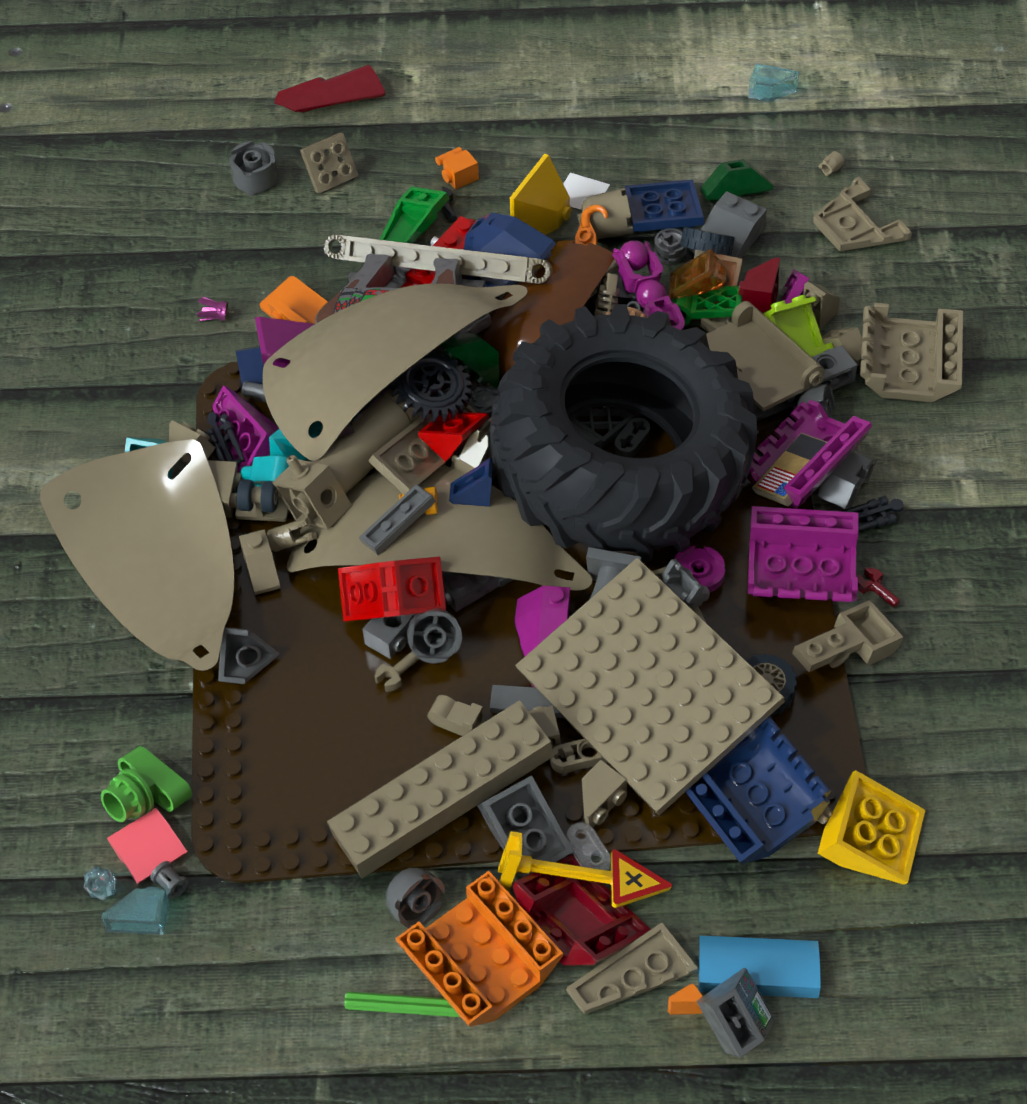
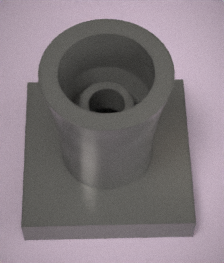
(605, 566)

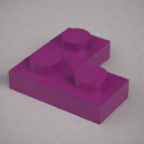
(794, 286)

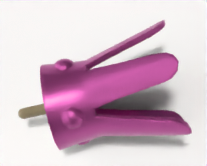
(217, 310)

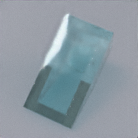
(772, 83)
(138, 912)

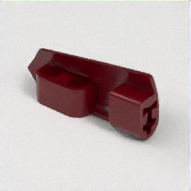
(344, 88)

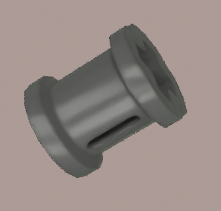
(162, 879)

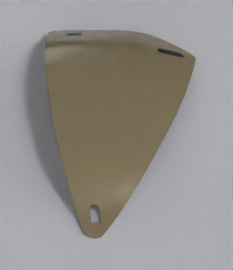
(361, 351)
(464, 536)

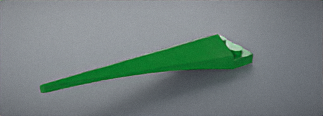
(414, 214)

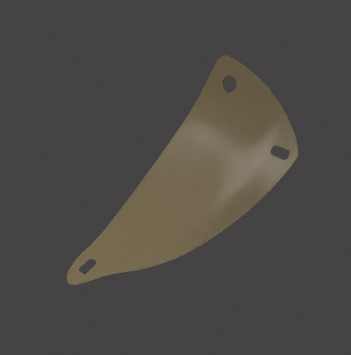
(151, 545)

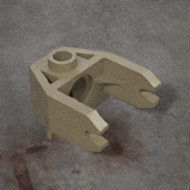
(473, 454)

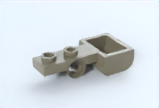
(856, 629)

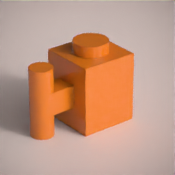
(458, 167)

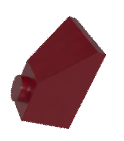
(761, 285)

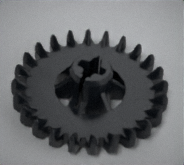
(434, 402)

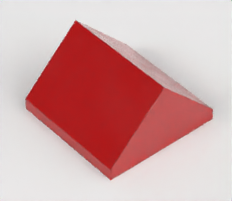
(451, 436)

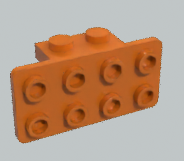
(293, 302)

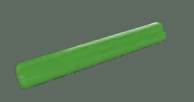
(398, 1004)

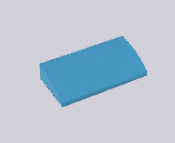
(775, 965)

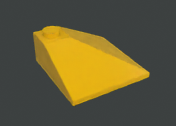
(541, 198)
(872, 830)

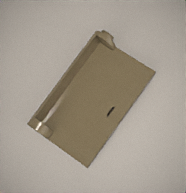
(765, 357)

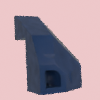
(506, 236)

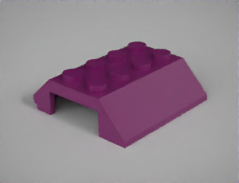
(813, 421)
(803, 554)

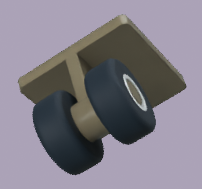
(260, 502)

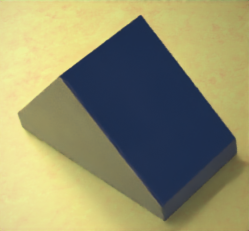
(250, 364)
(474, 486)

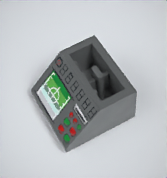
(737, 1014)

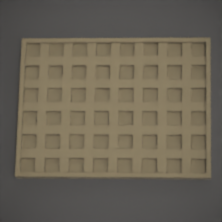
(649, 685)

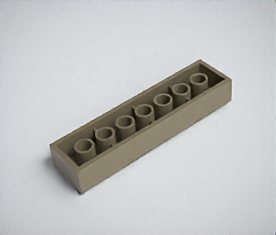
(440, 789)

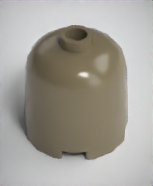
(618, 211)

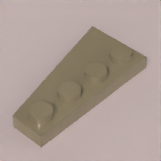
(639, 967)

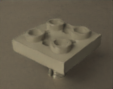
(317, 157)

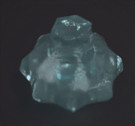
(100, 883)

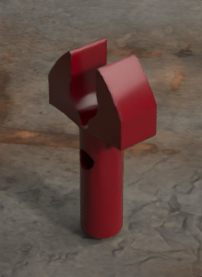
(876, 586)

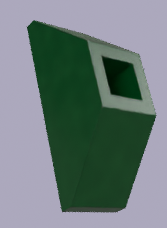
(736, 178)
(475, 356)

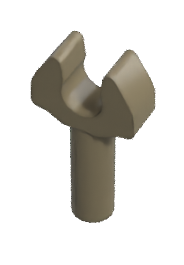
(394, 672)

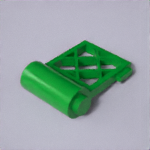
(692, 305)

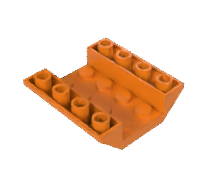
(483, 952)

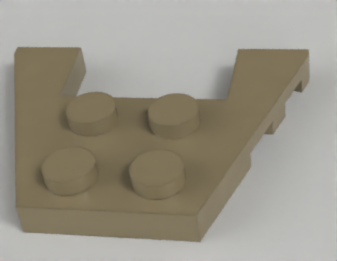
(850, 227)

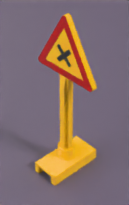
(627, 878)

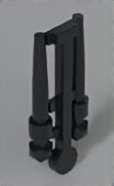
(219, 440)
(875, 508)

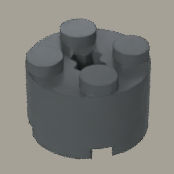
(253, 167)

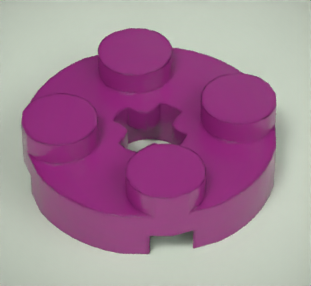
(707, 558)

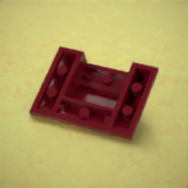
(578, 916)

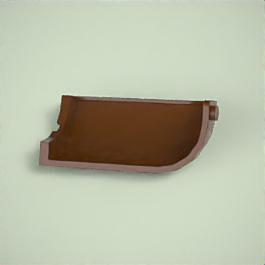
(574, 278)

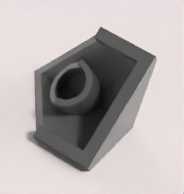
(243, 655)

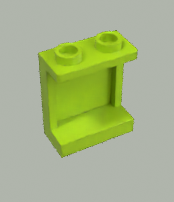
(799, 324)

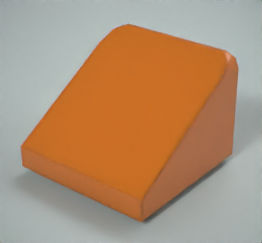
(685, 1001)

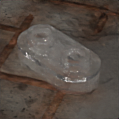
(588, 847)

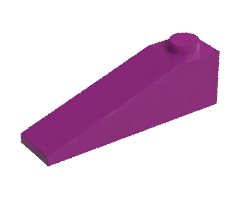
(249, 424)
(540, 615)

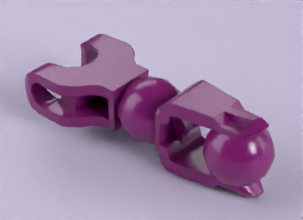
(648, 289)

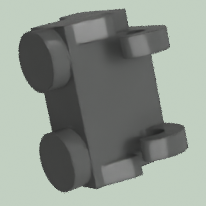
(684, 584)

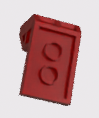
(391, 588)

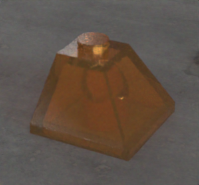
(697, 276)

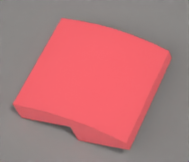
(146, 845)

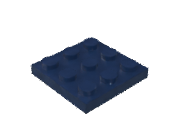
(664, 205)

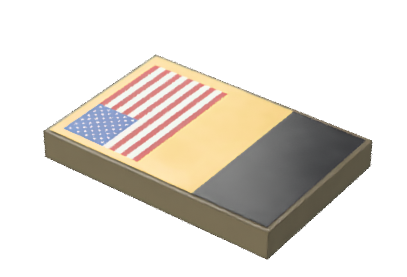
(791, 461)

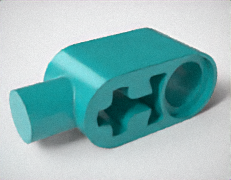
(264, 469)

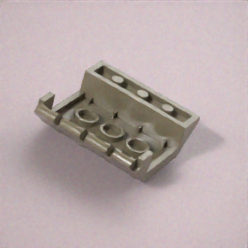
(912, 356)

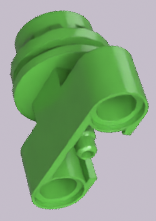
(141, 783)

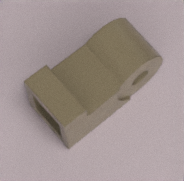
(455, 715)

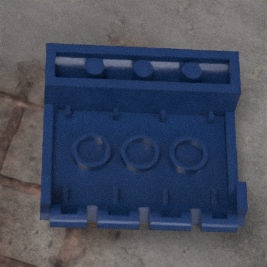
(760, 794)

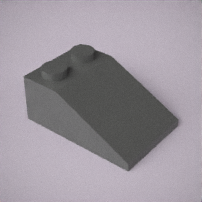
(737, 219)
(526, 812)

